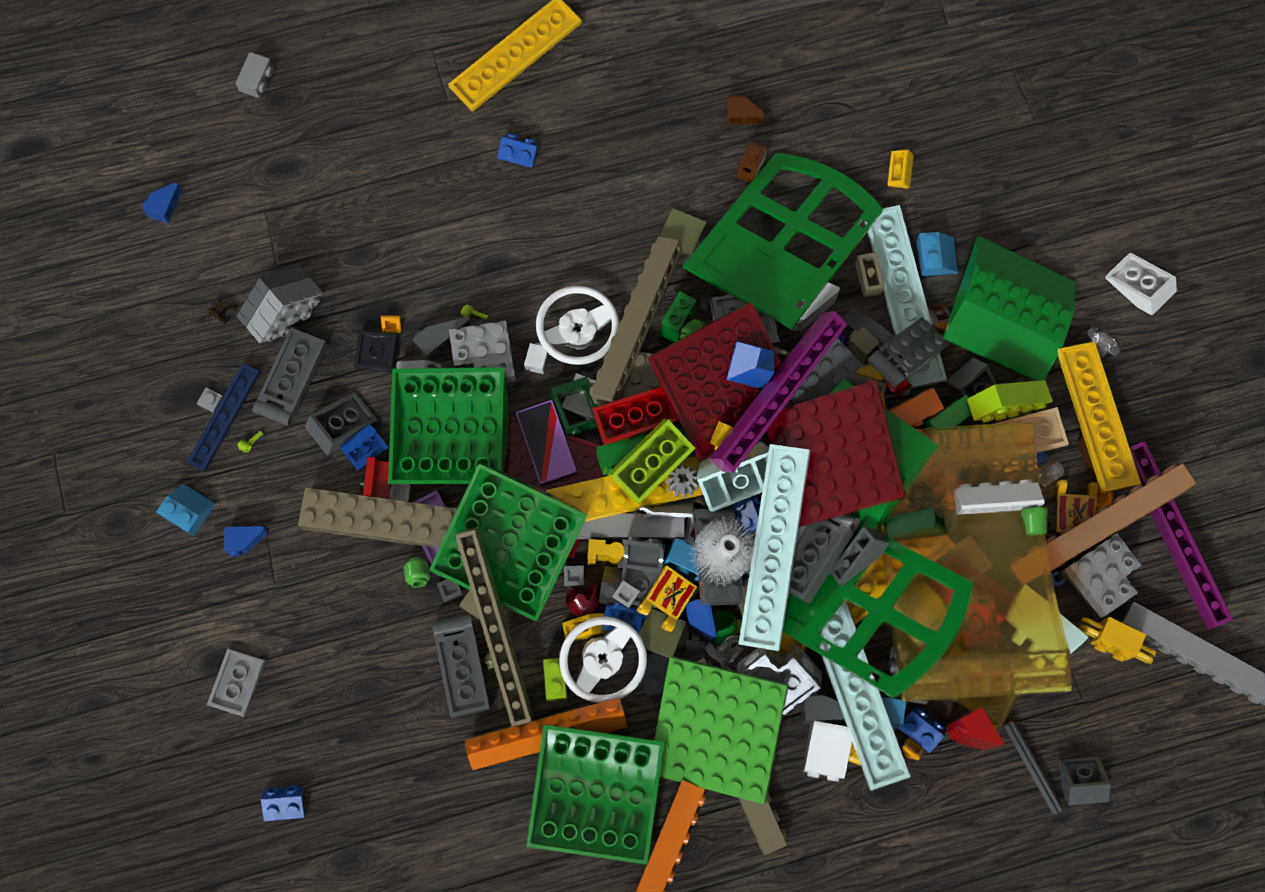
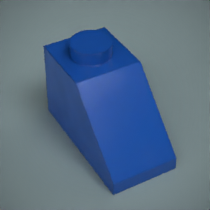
(162, 202)
(242, 539)

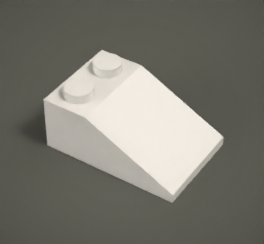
(1142, 283)

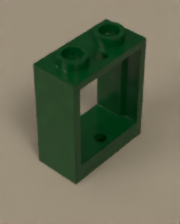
(569, 389)

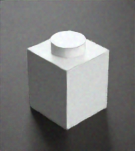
(536, 358)

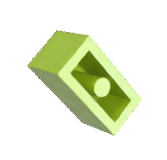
(554, 681)

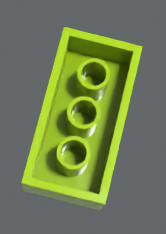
(1009, 400)
(651, 461)

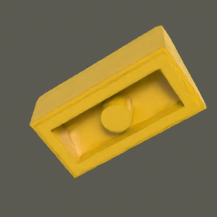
(900, 169)

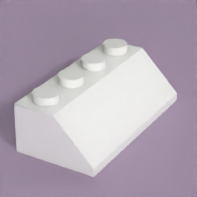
(998, 497)

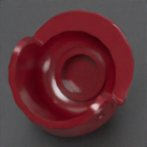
(582, 603)

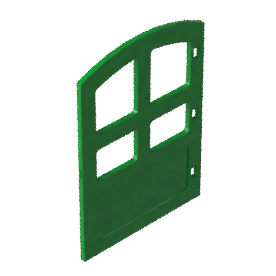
(762, 269)
(807, 620)

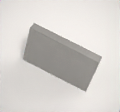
(236, 682)

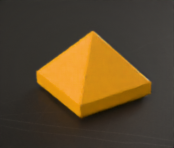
(391, 324)
(1104, 499)
(912, 749)

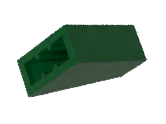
(916, 525)

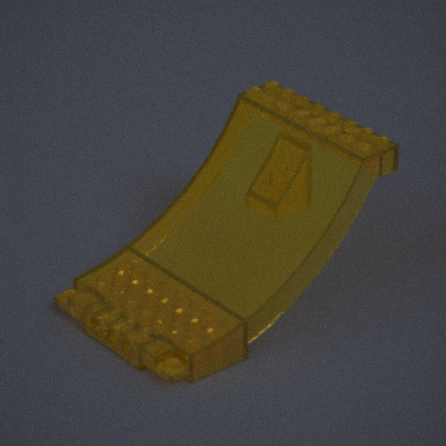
(1013, 624)

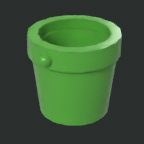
(1035, 520)

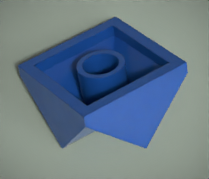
(751, 365)
(701, 619)

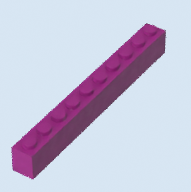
(778, 392)
(1183, 548)

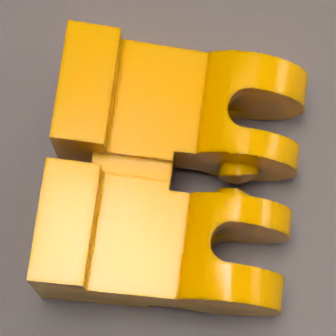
(600, 551)

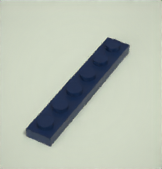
(223, 417)

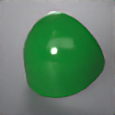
(725, 625)

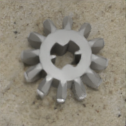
(686, 487)

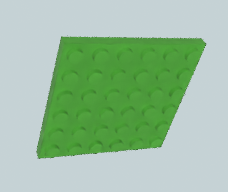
(719, 728)

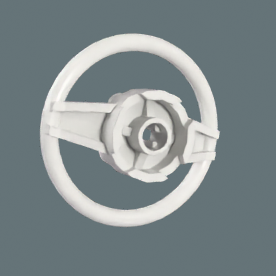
(589, 323)
(593, 668)

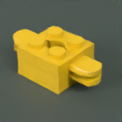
(1117, 639)

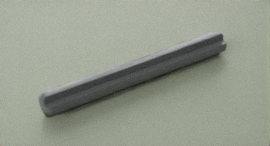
(1033, 767)

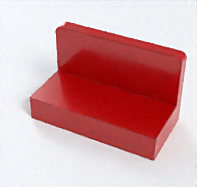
(377, 479)

